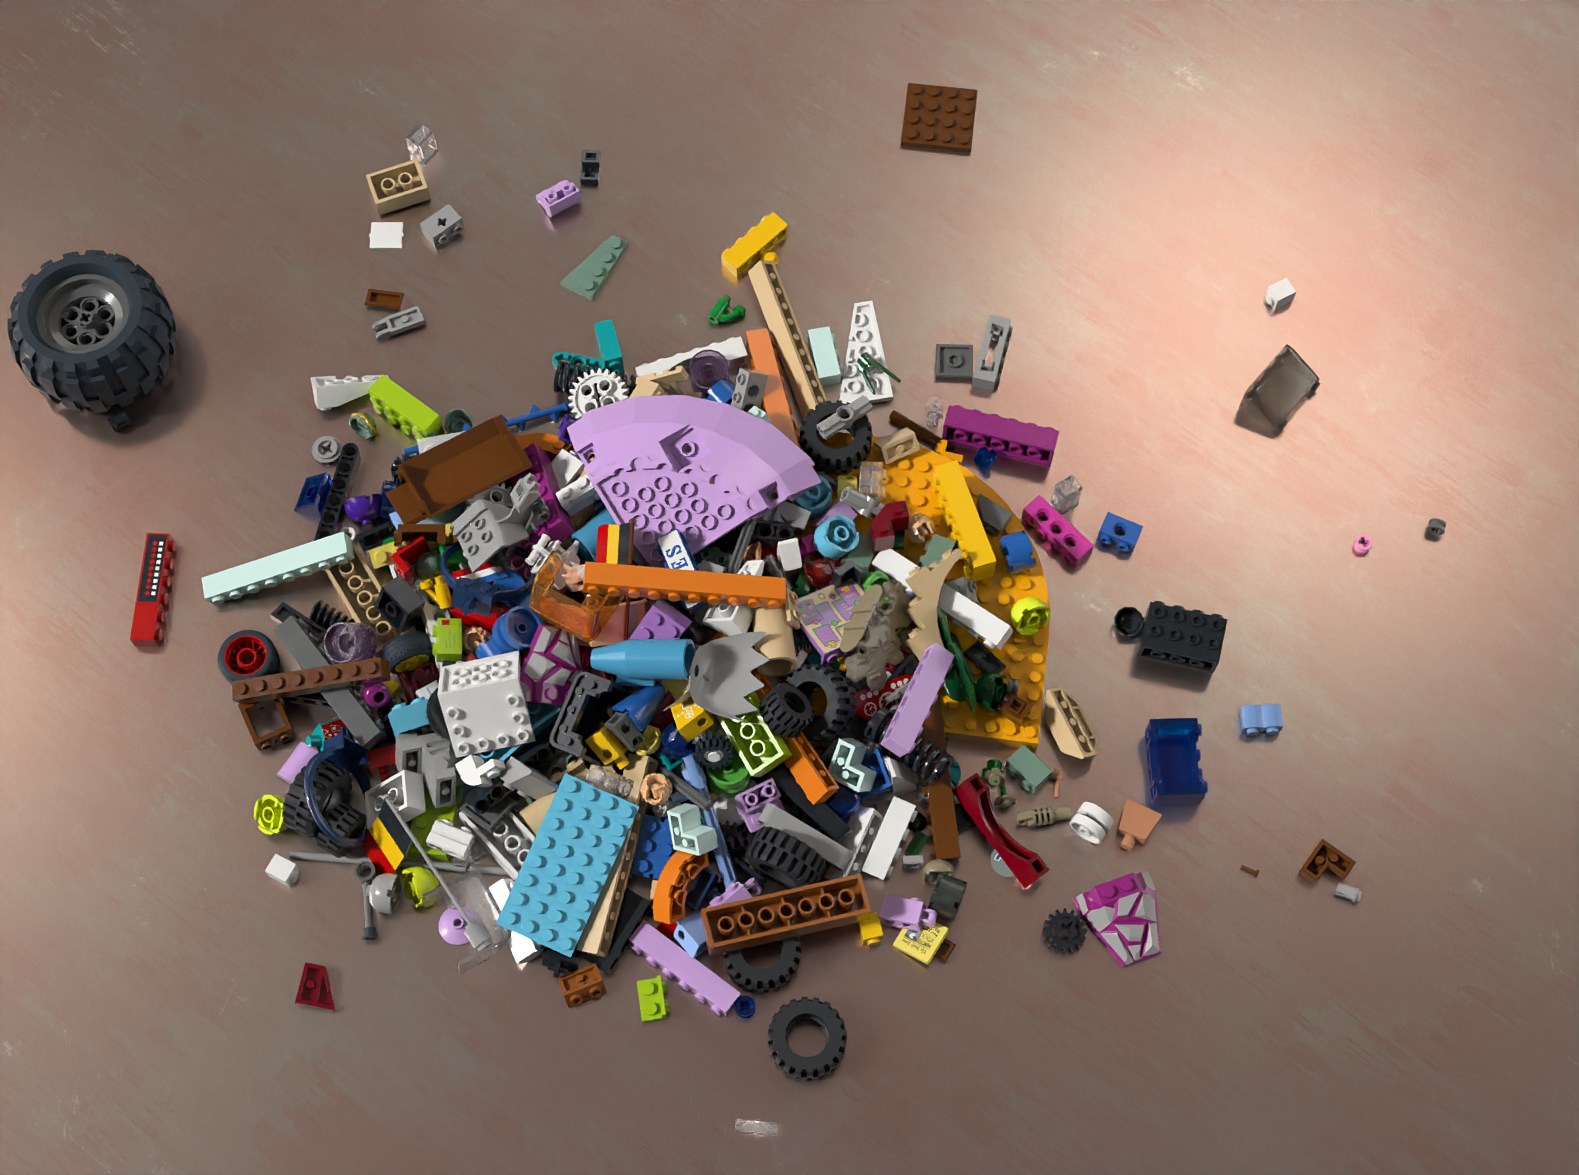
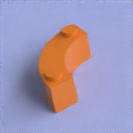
(548, 442)
(671, 885)

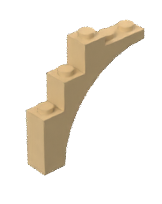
(922, 610)

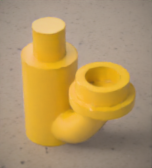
(441, 594)

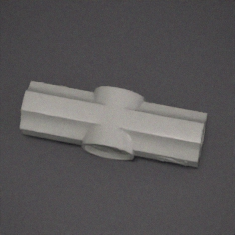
(853, 410)
(863, 503)

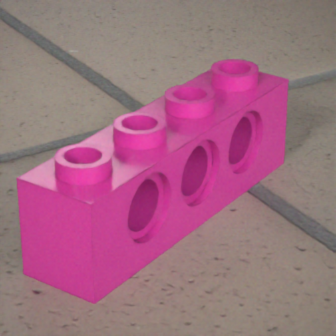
(1055, 521)

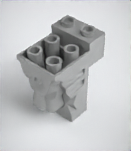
(788, 515)
(432, 759)

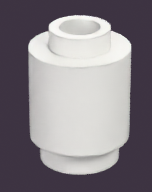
(661, 810)

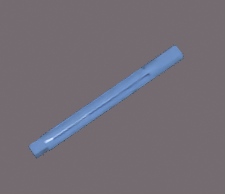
(710, 819)

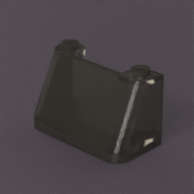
(1279, 389)

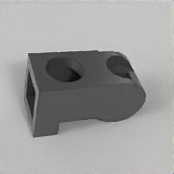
(625, 731)

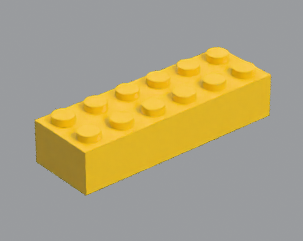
(963, 521)

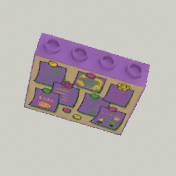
(825, 615)

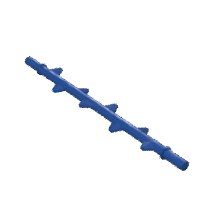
(520, 421)

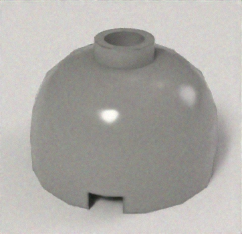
(383, 892)

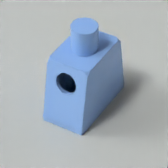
(691, 934)

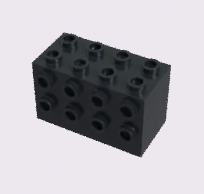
(1182, 636)

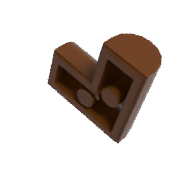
(1326, 857)

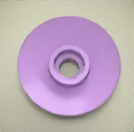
(450, 932)

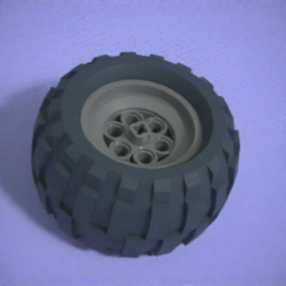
(78, 304)

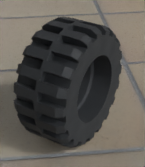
(831, 459)
(839, 696)
(330, 787)
(785, 858)
(769, 977)
(813, 1011)

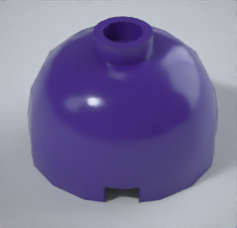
(363, 508)

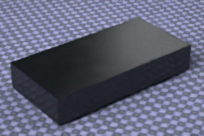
(984, 659)

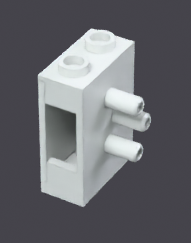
(567, 468)

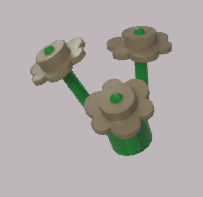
(995, 776)

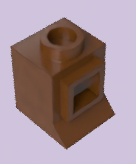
(1012, 715)

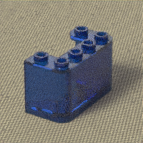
(1174, 761)

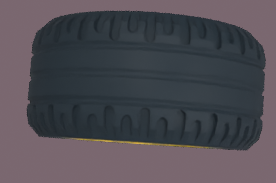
(407, 651)

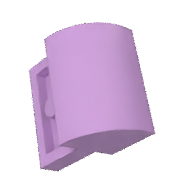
(559, 197)
(296, 762)
(753, 801)

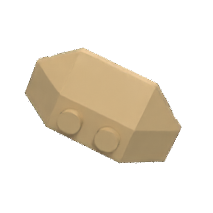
(1069, 724)

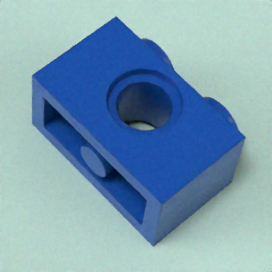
(1114, 523)

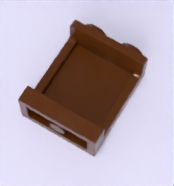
(431, 532)

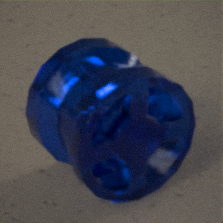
(742, 1010)

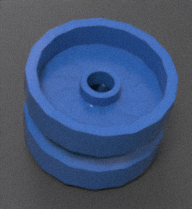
(516, 629)

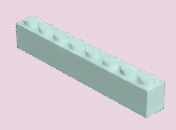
(278, 568)

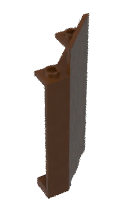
(457, 471)

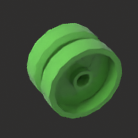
(730, 779)

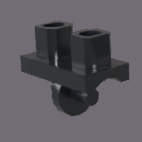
(559, 962)

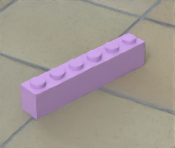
(917, 700)
(684, 968)

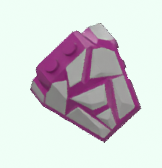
(550, 666)
(1124, 916)

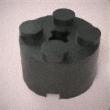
(947, 896)

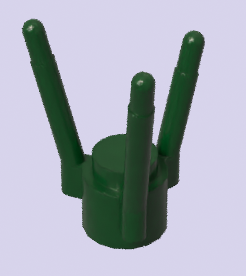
(868, 363)

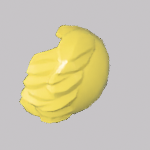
(651, 741)

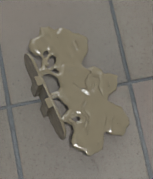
(880, 641)

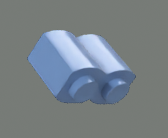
(1261, 719)

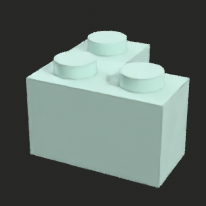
(847, 766)
(688, 832)

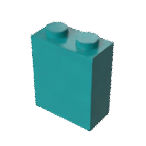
(609, 346)

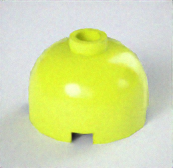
(1029, 615)
(269, 813)
(418, 882)

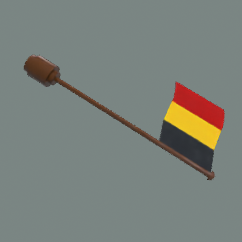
(616, 547)

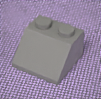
(526, 780)

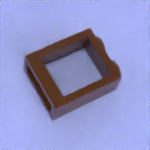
(267, 741)

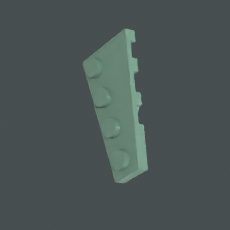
(594, 270)

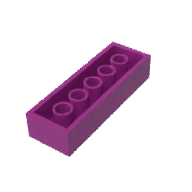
(1003, 435)
(559, 522)

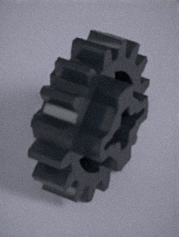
(734, 847)
(1060, 924)

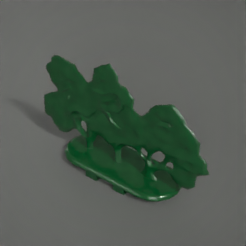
(959, 679)

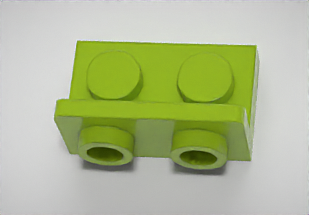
(652, 999)

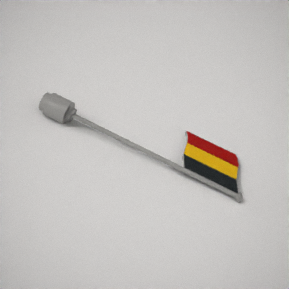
(387, 847)

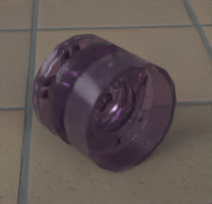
(707, 369)
(350, 642)

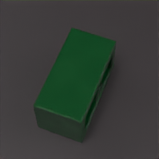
(916, 844)

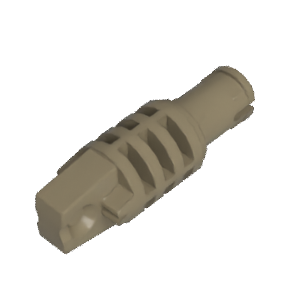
(1043, 816)

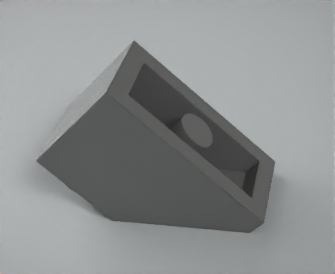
(993, 516)

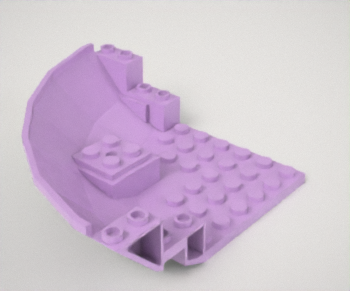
(703, 493)

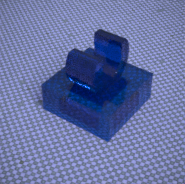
(985, 458)

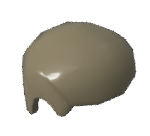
(934, 868)

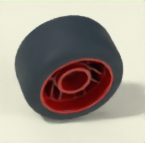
(247, 647)

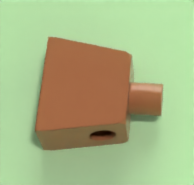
(1136, 824)

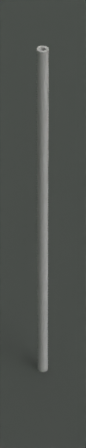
(405, 863)

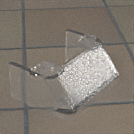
(477, 898)

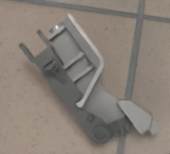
(492, 530)

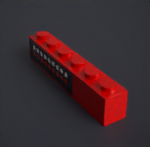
(152, 590)

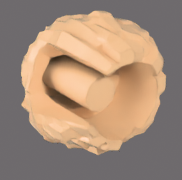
(920, 527)
(472, 638)
(656, 789)

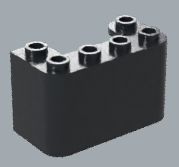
(583, 714)

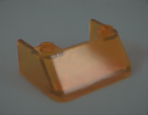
(578, 619)

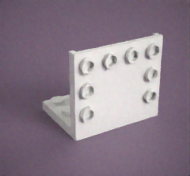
(484, 704)

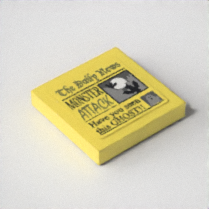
(921, 944)

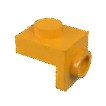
(941, 449)

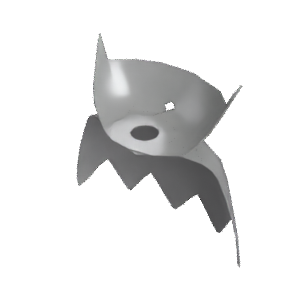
(728, 668)

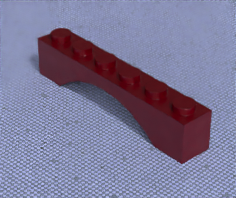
(976, 800)

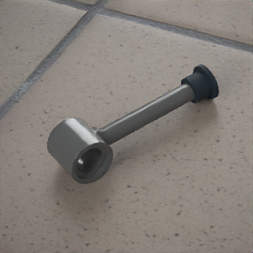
(369, 930)

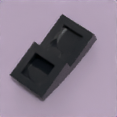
(590, 167)

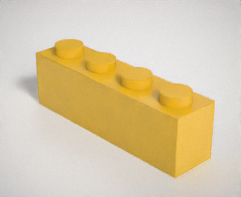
(754, 244)

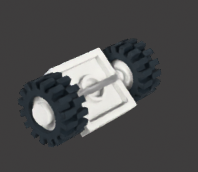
(713, 746)

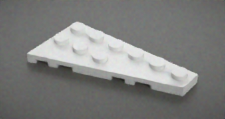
(864, 338)

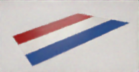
(485, 574)

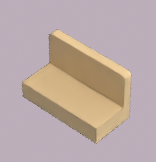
(897, 445)

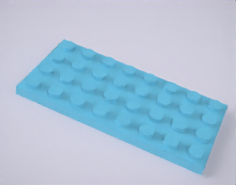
(567, 865)

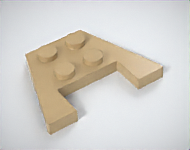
(668, 379)

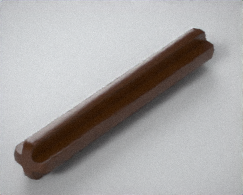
(919, 430)

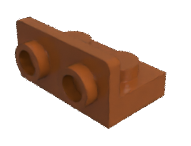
(582, 985)

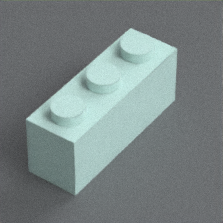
(824, 355)

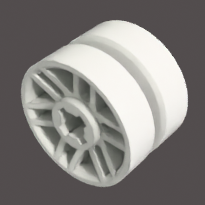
(1091, 822)

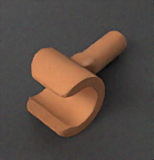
(1056, 775)

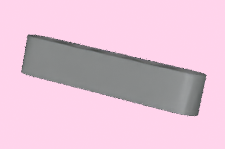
(831, 851)

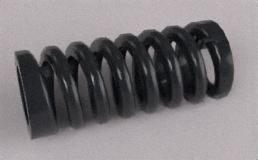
(564, 369)
(940, 769)

